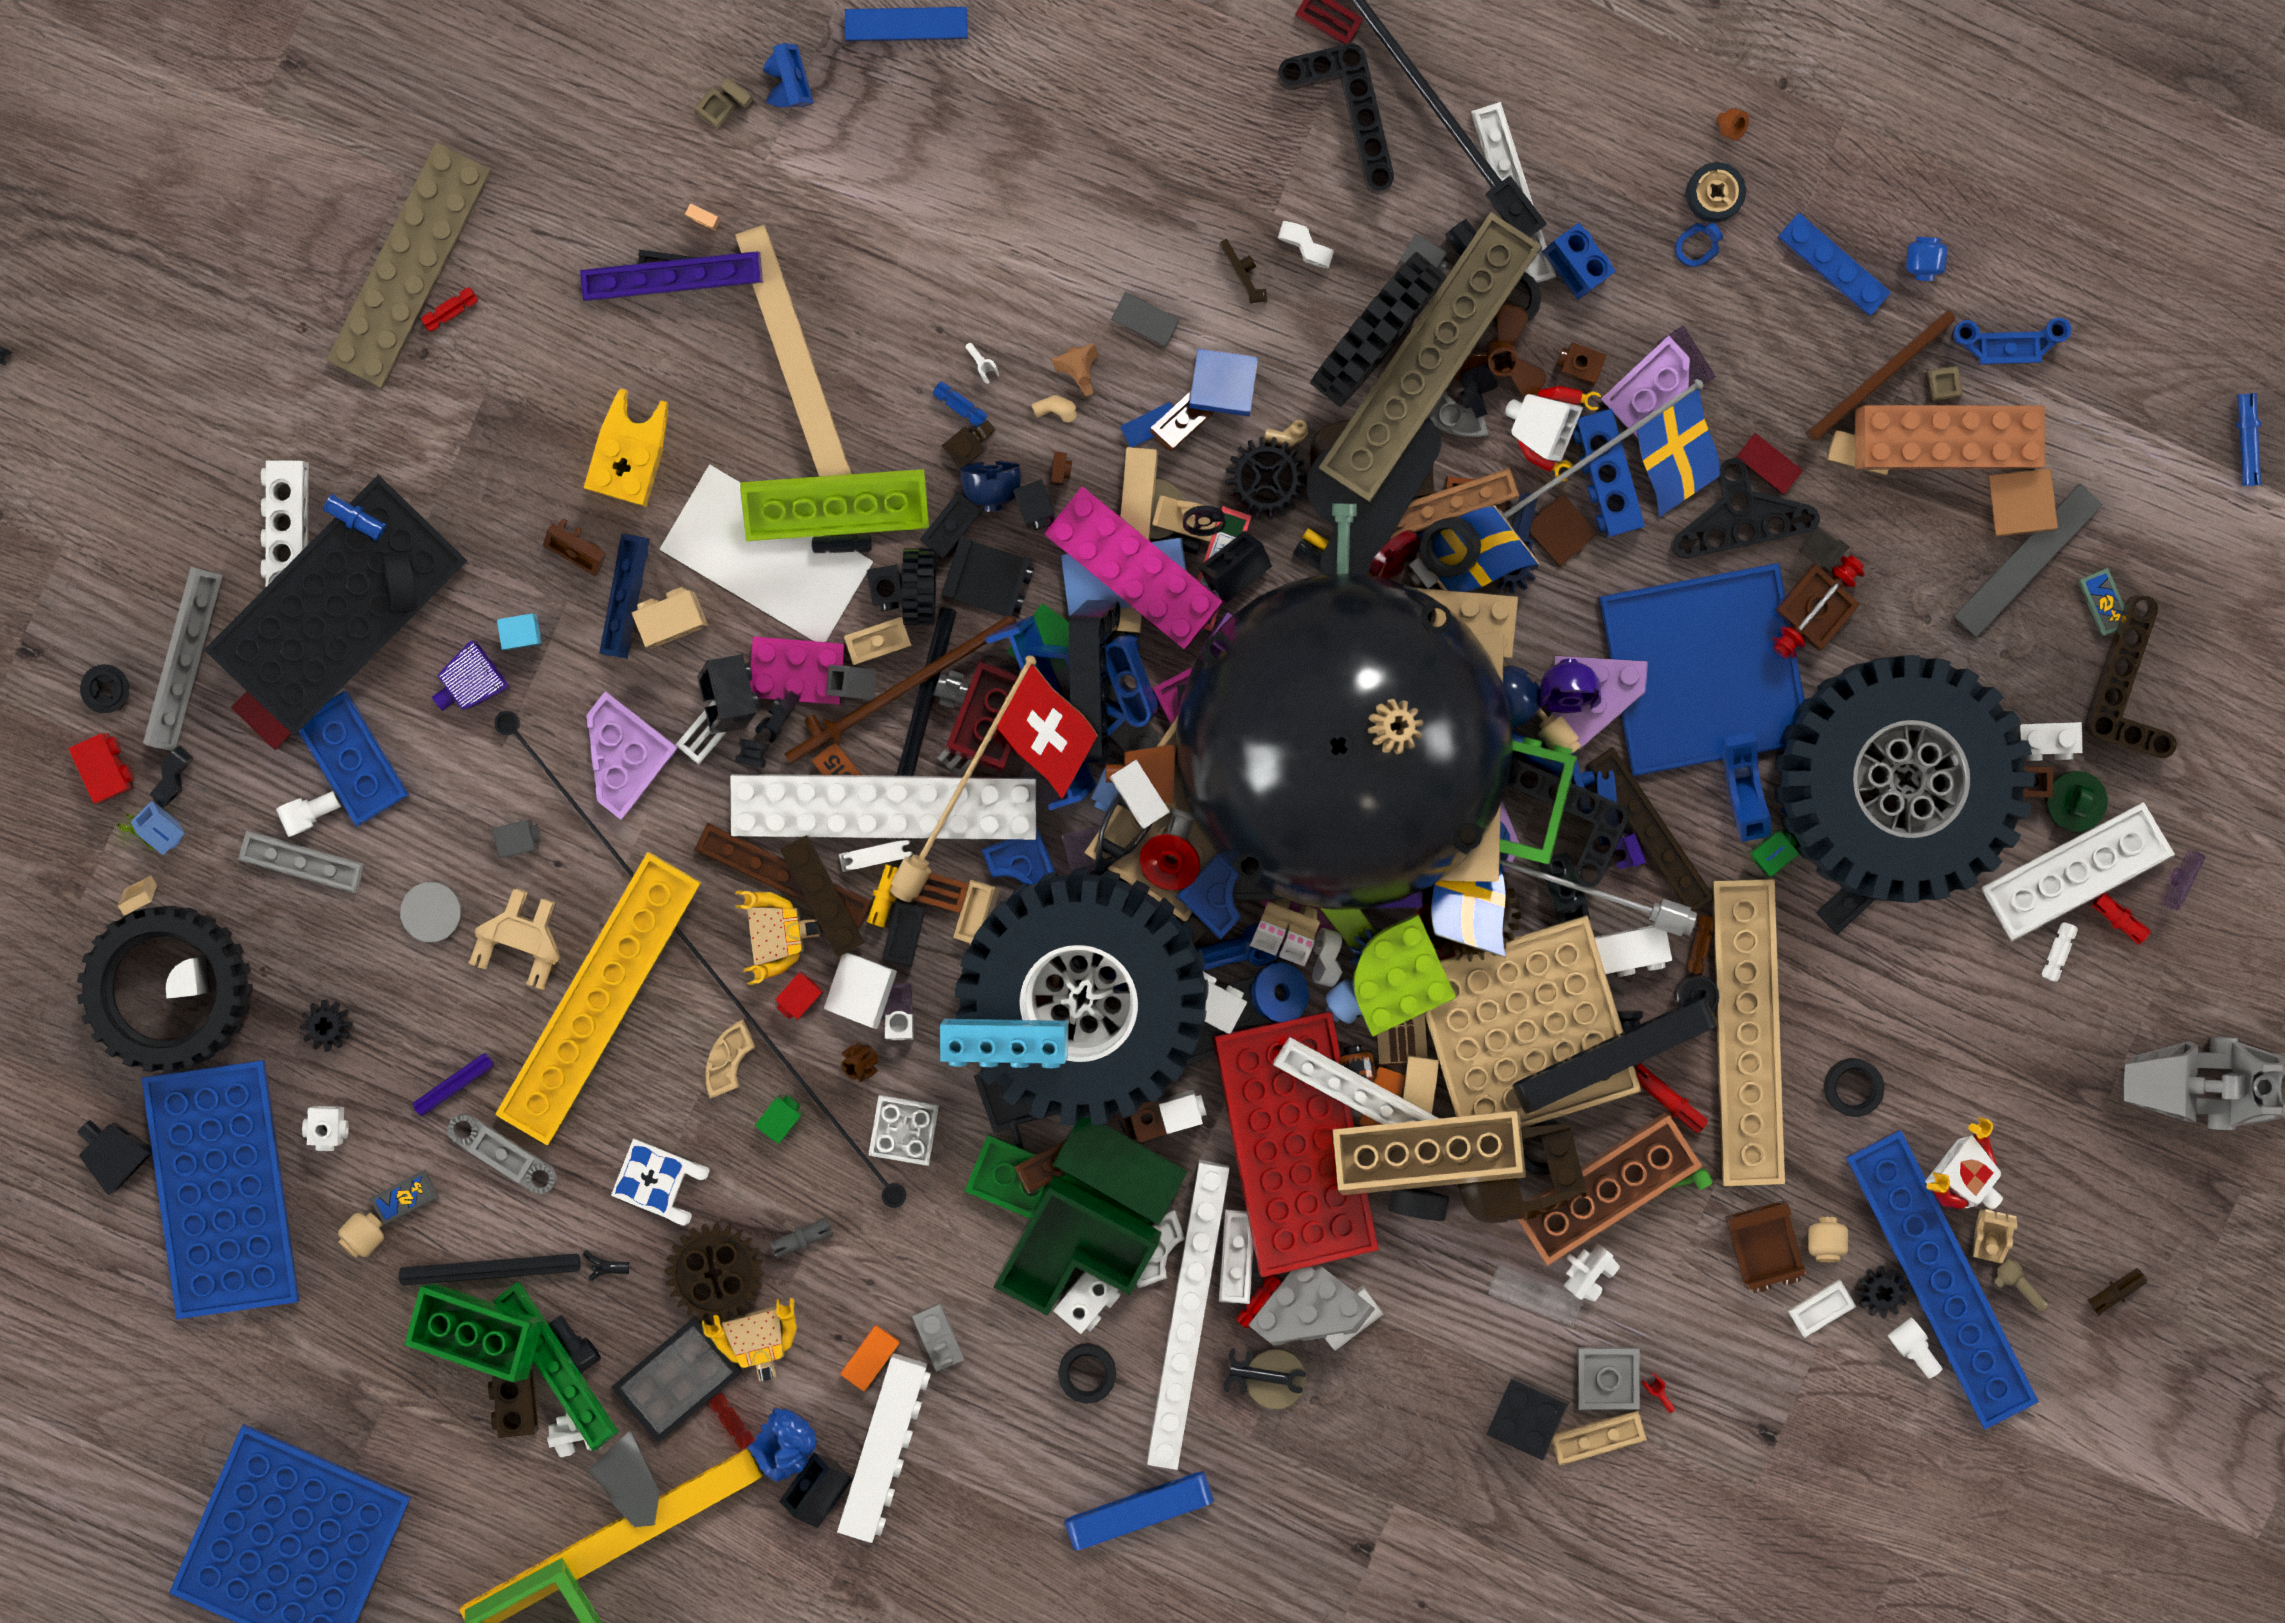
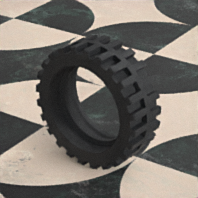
(99, 988)

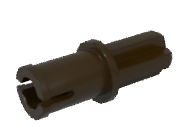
(2117, 1291)

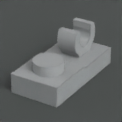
(938, 1337)

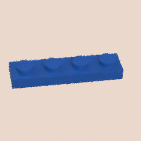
(1834, 264)

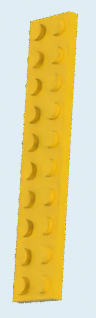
(598, 998)

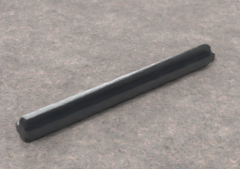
(926, 694)
(489, 1269)

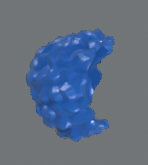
(783, 1444)

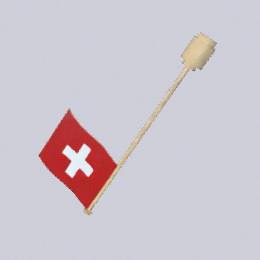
(1042, 731)

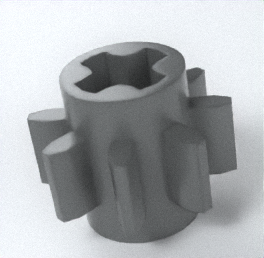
(951, 689)

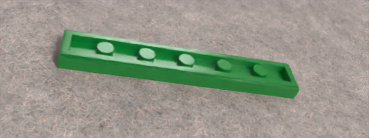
(563, 1375)

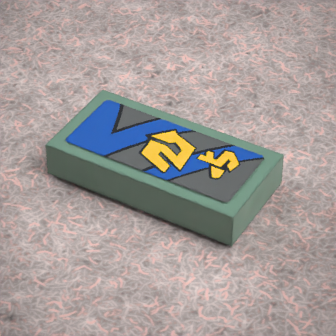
(2103, 600)

